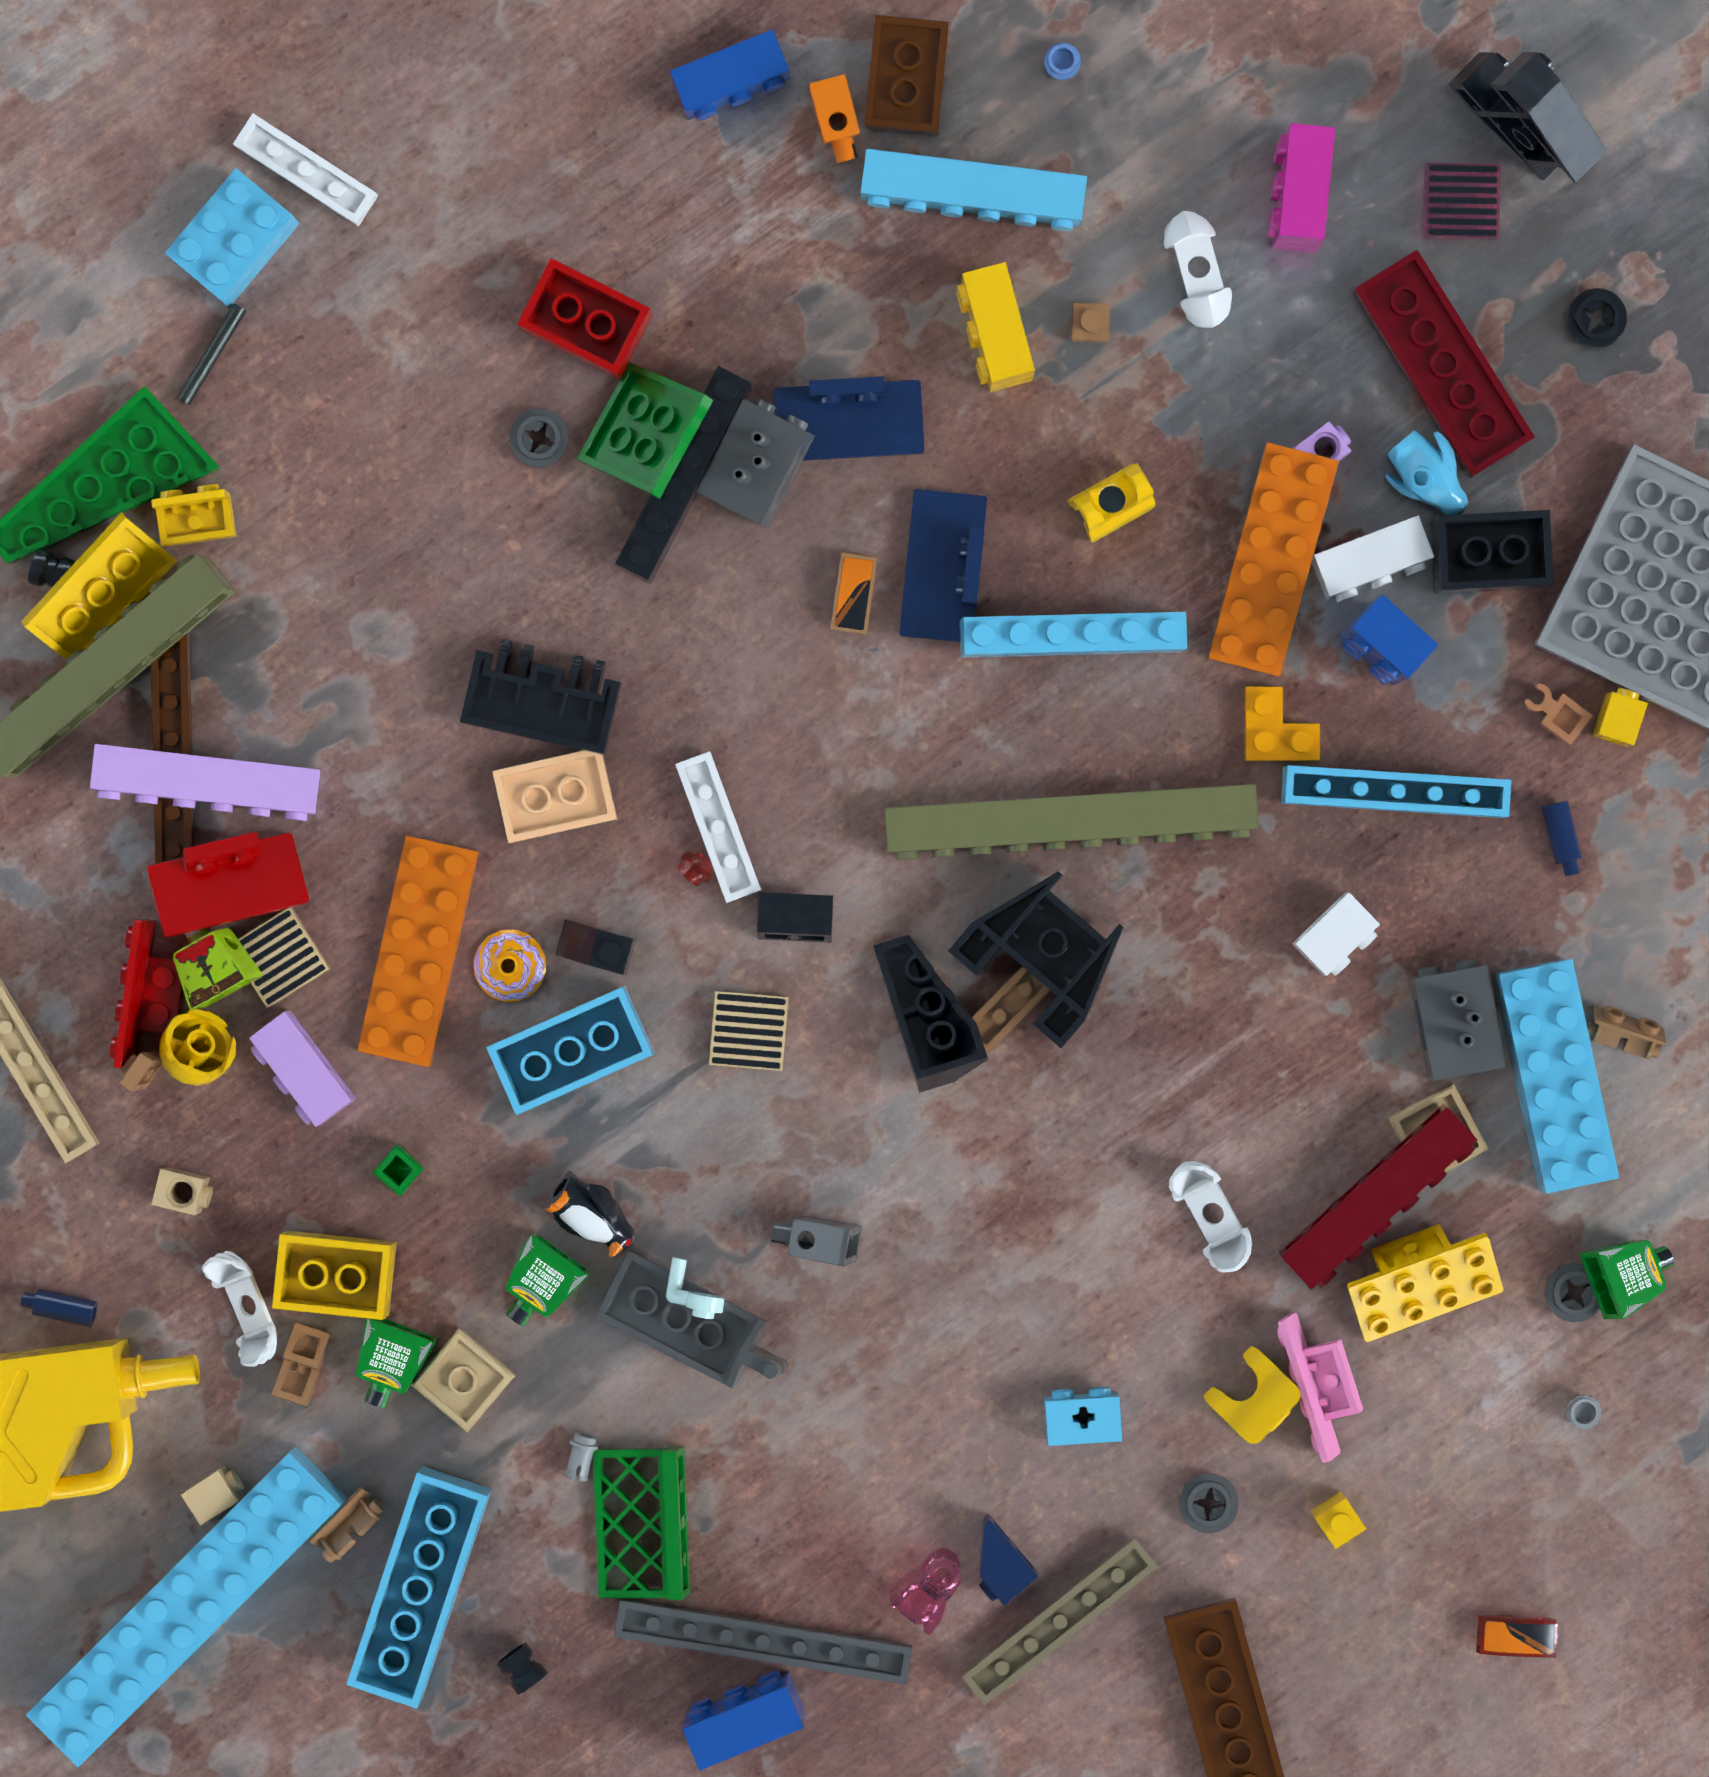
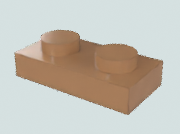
(140, 1070)

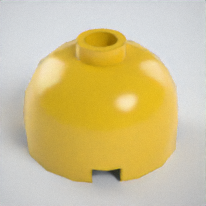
(196, 1048)

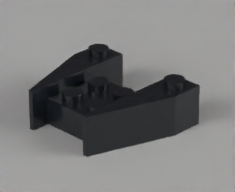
(1530, 112)
(1050, 945)

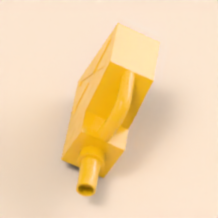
(53, 1399)

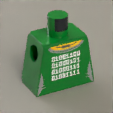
(1626, 1275)
(542, 1279)
(391, 1358)

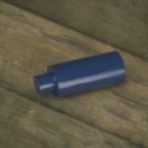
(1562, 836)
(61, 1307)

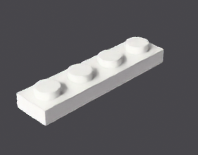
(305, 169)
(718, 827)

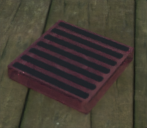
(1461, 201)

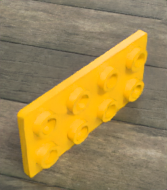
(1422, 1280)

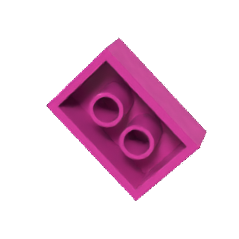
(1301, 187)

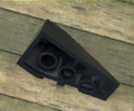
(933, 1025)

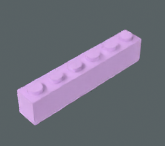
(204, 780)

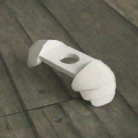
(1207, 298)
(1227, 1240)
(259, 1332)

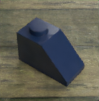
(1002, 1564)

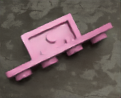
(1324, 1384)

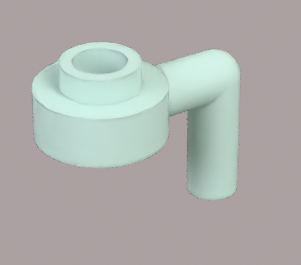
(703, 1304)

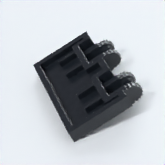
(540, 705)

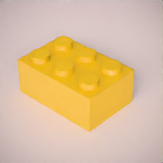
(995, 327)
(334, 1275)

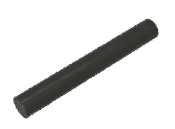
(211, 354)

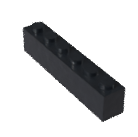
(664, 516)

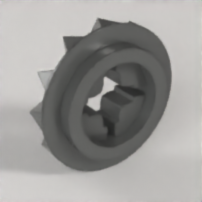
(534, 421)
(1557, 1288)
(1219, 1516)

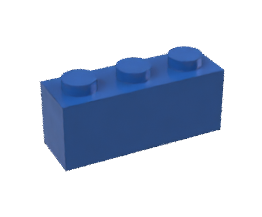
(731, 76)

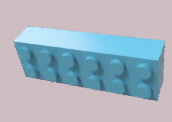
(1555, 1076)
(419, 1587)

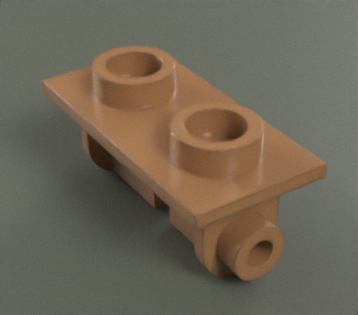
(1642, 1035)
(357, 1515)

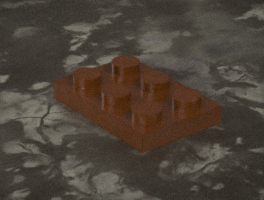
(906, 74)

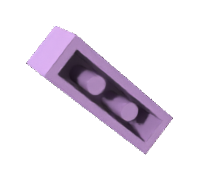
(301, 1069)

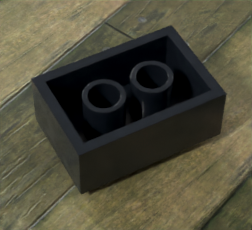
(1492, 551)

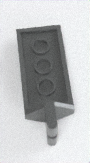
(711, 1346)

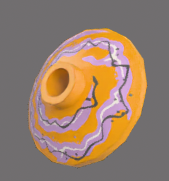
(528, 960)

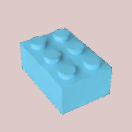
(232, 237)

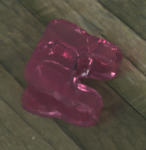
(923, 1594)

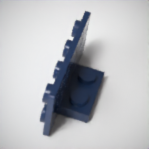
(856, 416)
(942, 564)

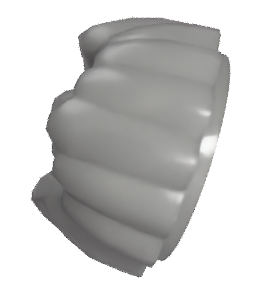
(1583, 1412)

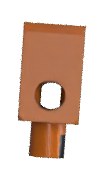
(833, 98)

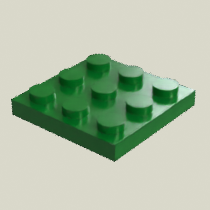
(645, 429)

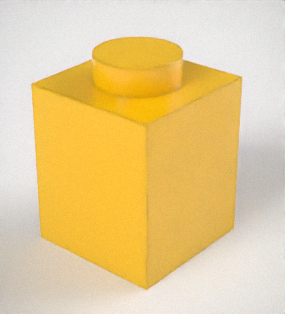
(1620, 717)
(1338, 1520)

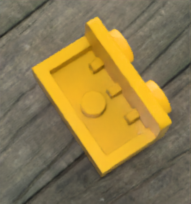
(194, 516)

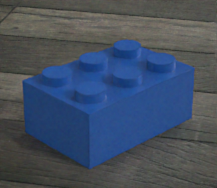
(1387, 641)
(743, 1719)

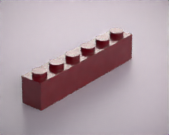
(1378, 1196)

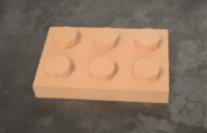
(554, 795)

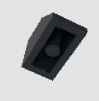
(595, 947)

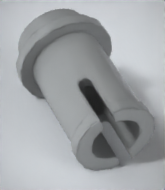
(581, 1454)

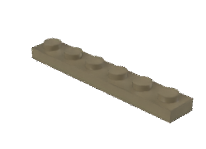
(1059, 1620)

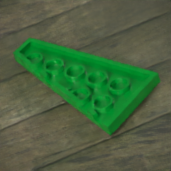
(111, 472)

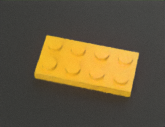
(99, 587)

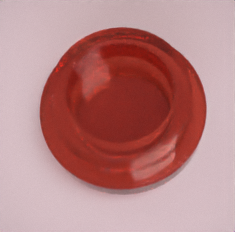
(695, 868)

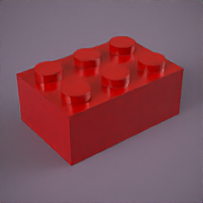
(585, 319)

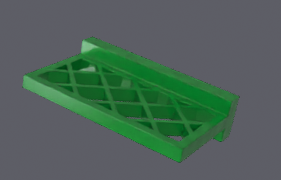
(672, 1527)

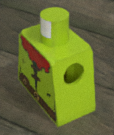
(213, 966)

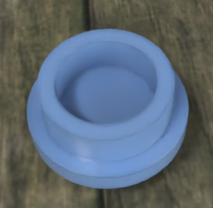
(1062, 61)

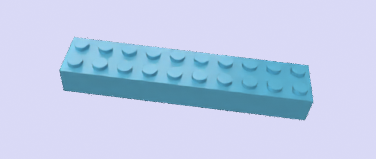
(186, 1607)

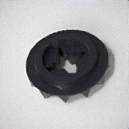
(1613, 314)

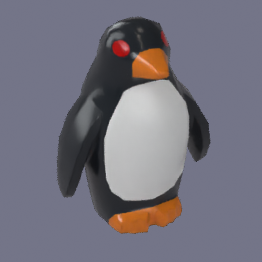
(590, 1213)

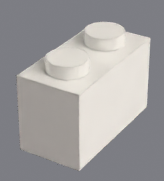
(1336, 935)

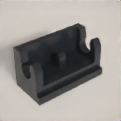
(795, 917)

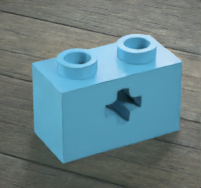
(1099, 1428)

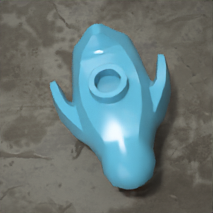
(1428, 473)

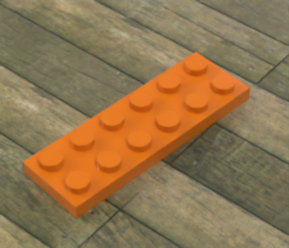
(1273, 559)
(418, 951)

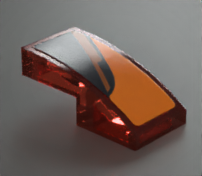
(1516, 1636)

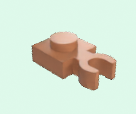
(1562, 717)

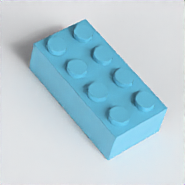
(570, 1050)

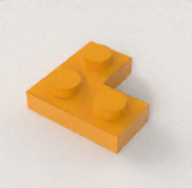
(1267, 735)

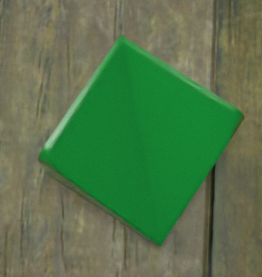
(398, 1169)

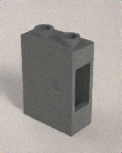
(756, 461)
(1457, 1020)

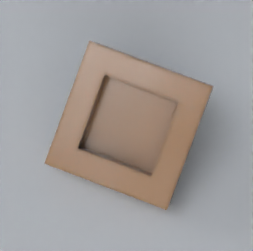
(1090, 322)

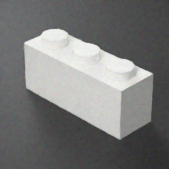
(1372, 559)

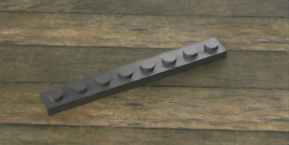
(763, 1641)

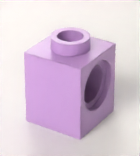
(1334, 435)

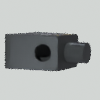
(834, 1240)

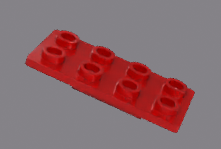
(227, 882)
(150, 992)

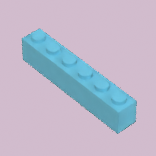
(973, 188)
(1073, 634)
(1395, 791)

